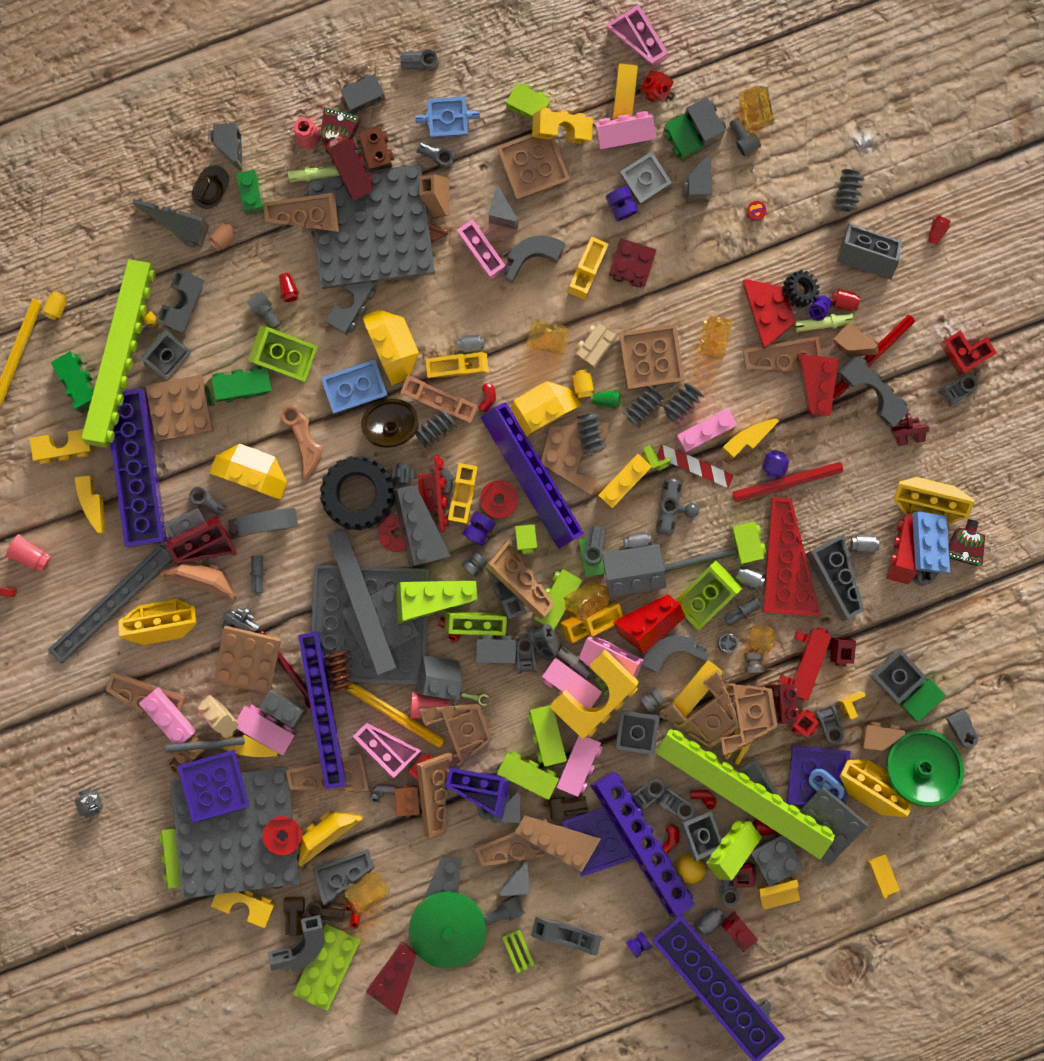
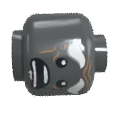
(88, 803)

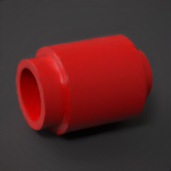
(845, 300)

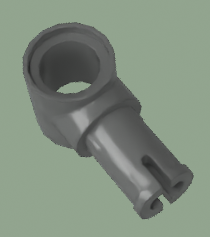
(746, 141)
(435, 154)
(262, 307)
(207, 501)
(728, 886)
(510, 909)

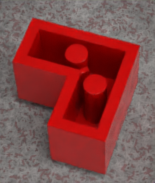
(965, 356)

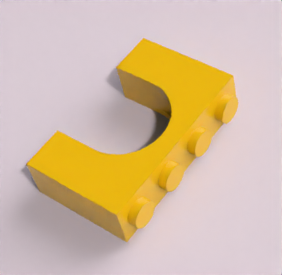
(585, 719)

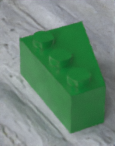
(75, 380)
(237, 385)

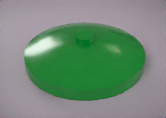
(924, 768)
(447, 929)

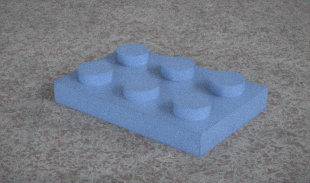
(354, 386)
(931, 542)

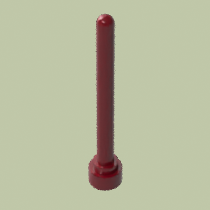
(293, 675)

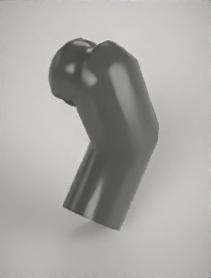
(448, 479)

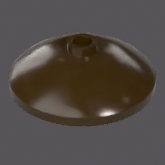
(388, 416)

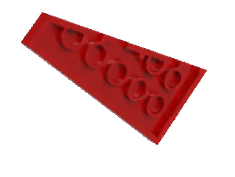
(787, 571)

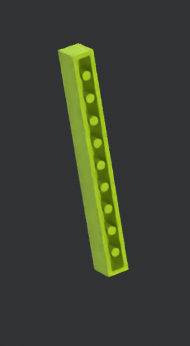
(118, 354)
(745, 793)

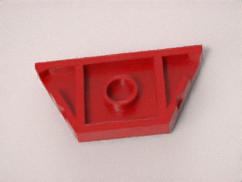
(769, 310)

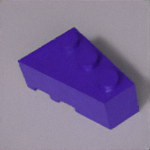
(482, 789)

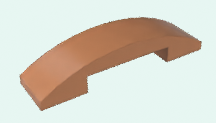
(438, 399)

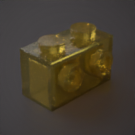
(756, 108)
(548, 337)
(715, 337)
(587, 600)
(366, 892)

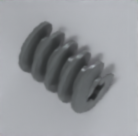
(848, 191)
(682, 402)
(644, 407)
(435, 428)
(591, 433)

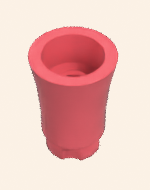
(309, 138)
(27, 554)
(421, 701)

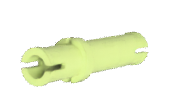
(312, 173)
(828, 322)

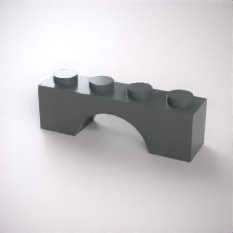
(890, 407)

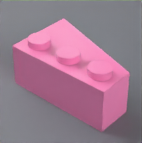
(639, 36)
(385, 749)

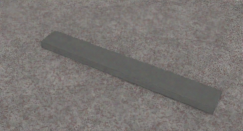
(362, 602)
(111, 604)

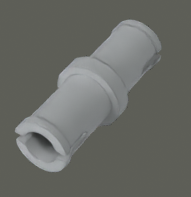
(574, 662)

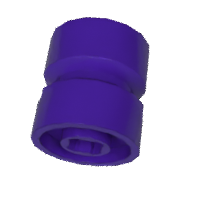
(618, 198)
(476, 535)

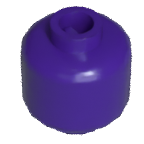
(775, 464)

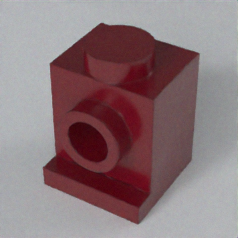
(842, 651)
(746, 872)

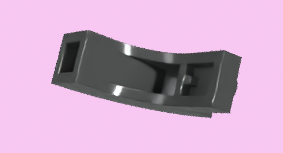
(533, 247)
(262, 522)
(656, 655)
(566, 934)
(304, 950)

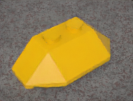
(392, 344)
(543, 406)
(251, 470)
(933, 498)
(158, 622)
(871, 787)
(325, 833)

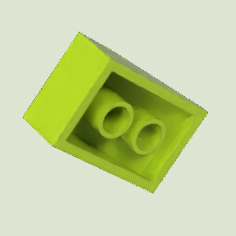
(282, 353)
(708, 595)

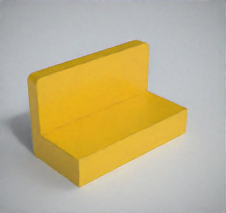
(847, 707)
(883, 875)
(779, 893)

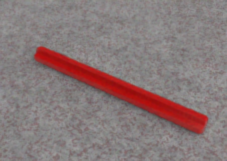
(902, 327)
(788, 481)

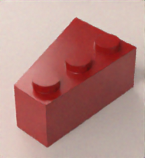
(819, 382)

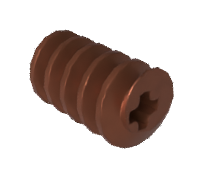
(338, 671)

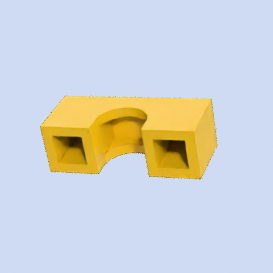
(576, 126)
(44, 449)
(624, 481)
(463, 493)
(259, 908)

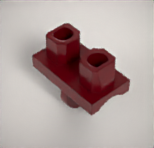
(908, 427)

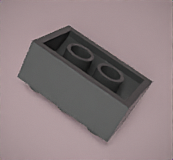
(870, 251)
(634, 570)

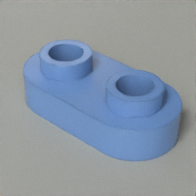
(827, 781)

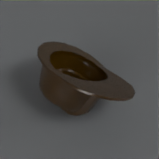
(210, 187)

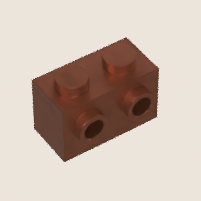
(375, 148)

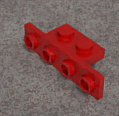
(431, 491)

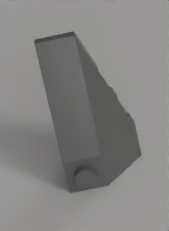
(184, 225)

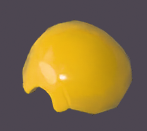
(690, 870)

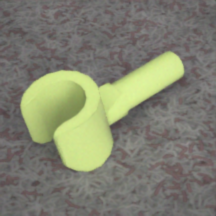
(474, 697)

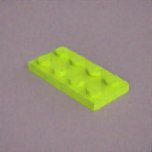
(324, 975)

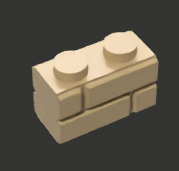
(595, 345)
(218, 716)

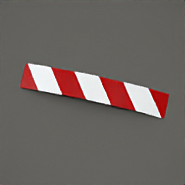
(695, 466)

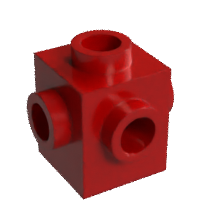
(656, 86)
(810, 724)

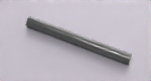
(700, 559)
(205, 744)

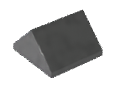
(501, 212)
(165, 354)
(517, 883)

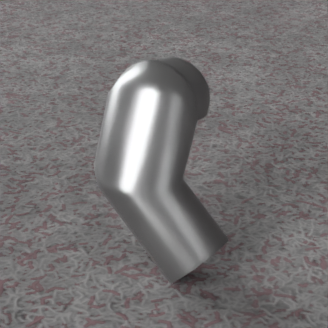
(379, 790)

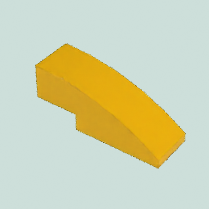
(625, 90)
(587, 268)
(457, 365)
(749, 437)
(91, 503)
(595, 624)
(695, 688)
(251, 748)

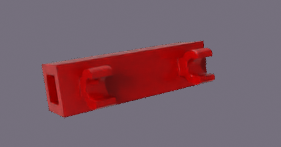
(810, 661)

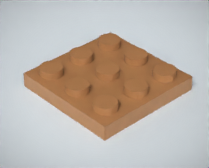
(532, 165)
(651, 357)
(179, 408)
(247, 659)

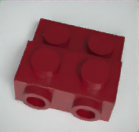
(632, 263)
(785, 702)

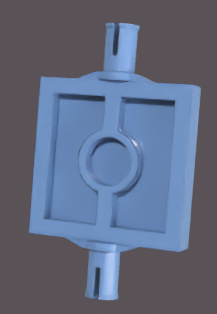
(447, 117)

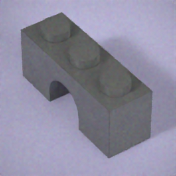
(189, 288)
(344, 319)
(509, 602)

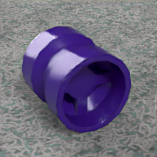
(820, 308)
(638, 944)

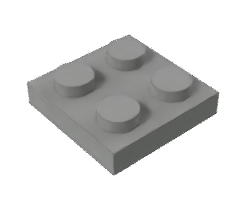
(645, 177)

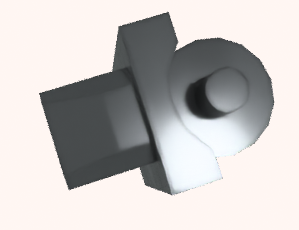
(240, 619)

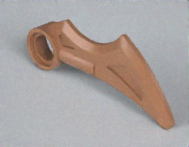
(309, 449)

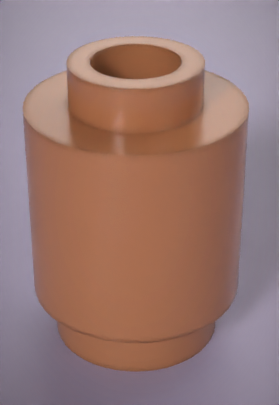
(222, 237)

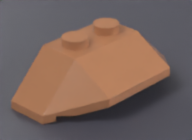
(200, 577)

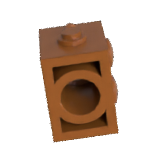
(407, 801)

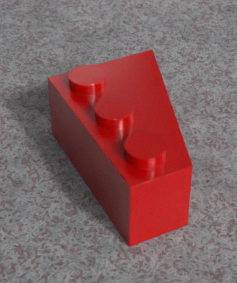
(903, 558)
(650, 623)

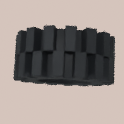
(792, 292)

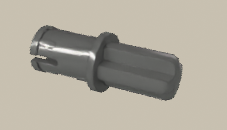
(257, 574)
(742, 611)

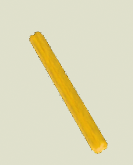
(18, 347)
(396, 715)

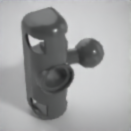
(667, 517)

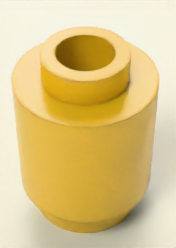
(55, 305)
(583, 383)

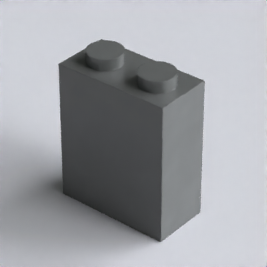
(283, 708)

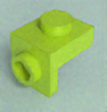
(651, 457)

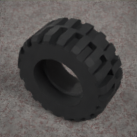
(331, 493)

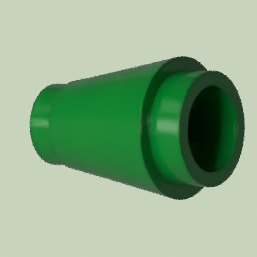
(606, 399)

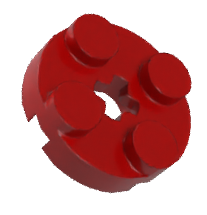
(488, 501)
(387, 538)
(290, 843)

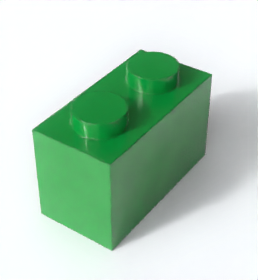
(682, 137)
(250, 192)
(922, 700)

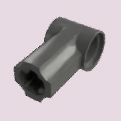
(417, 59)
(594, 544)

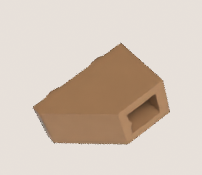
(435, 194)
(854, 342)
(879, 737)
(184, 756)

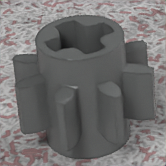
(403, 473)

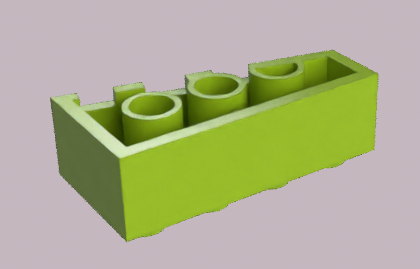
(429, 598)

